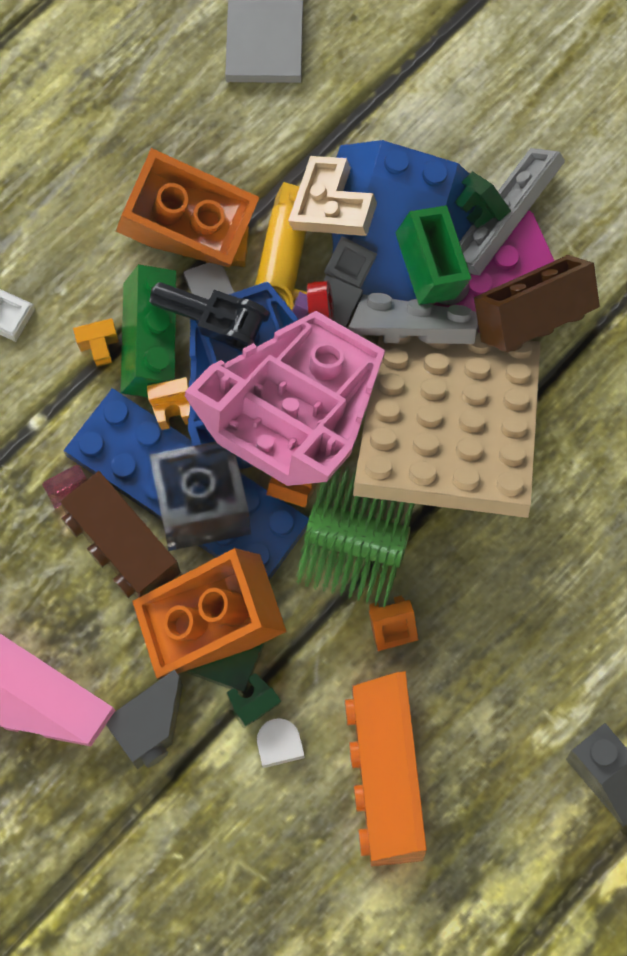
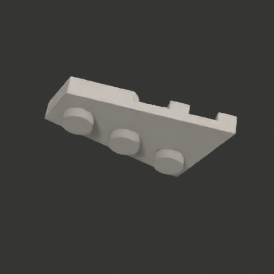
(399, 319)

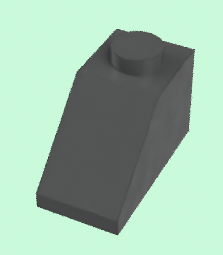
(149, 721)
(603, 767)

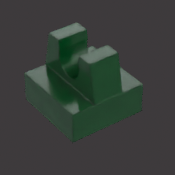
(484, 197)
(252, 708)

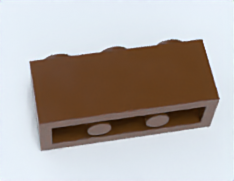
(537, 303)
(118, 537)

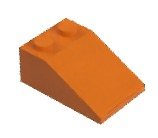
(186, 211)
(209, 613)

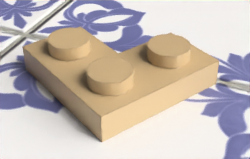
(325, 206)

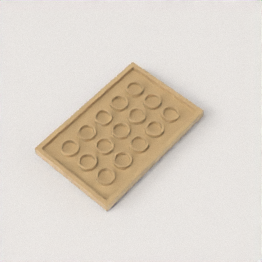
(451, 426)

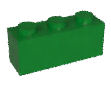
(146, 332)

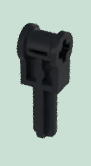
(219, 318)

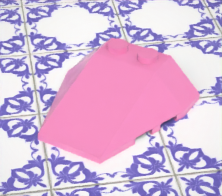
(292, 399)

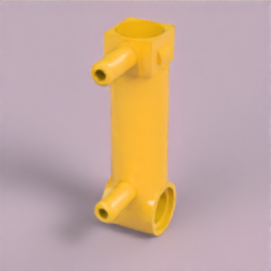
(282, 248)

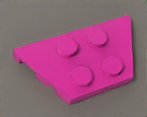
(518, 255)

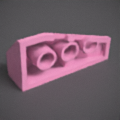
(45, 701)

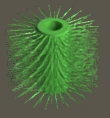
(354, 535)

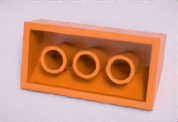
(387, 770)

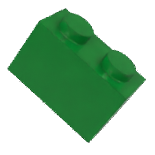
(432, 255)

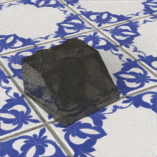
(200, 495)

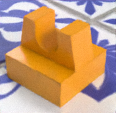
(97, 338)
(169, 401)

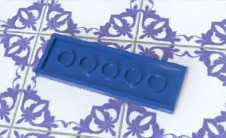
(119, 444)

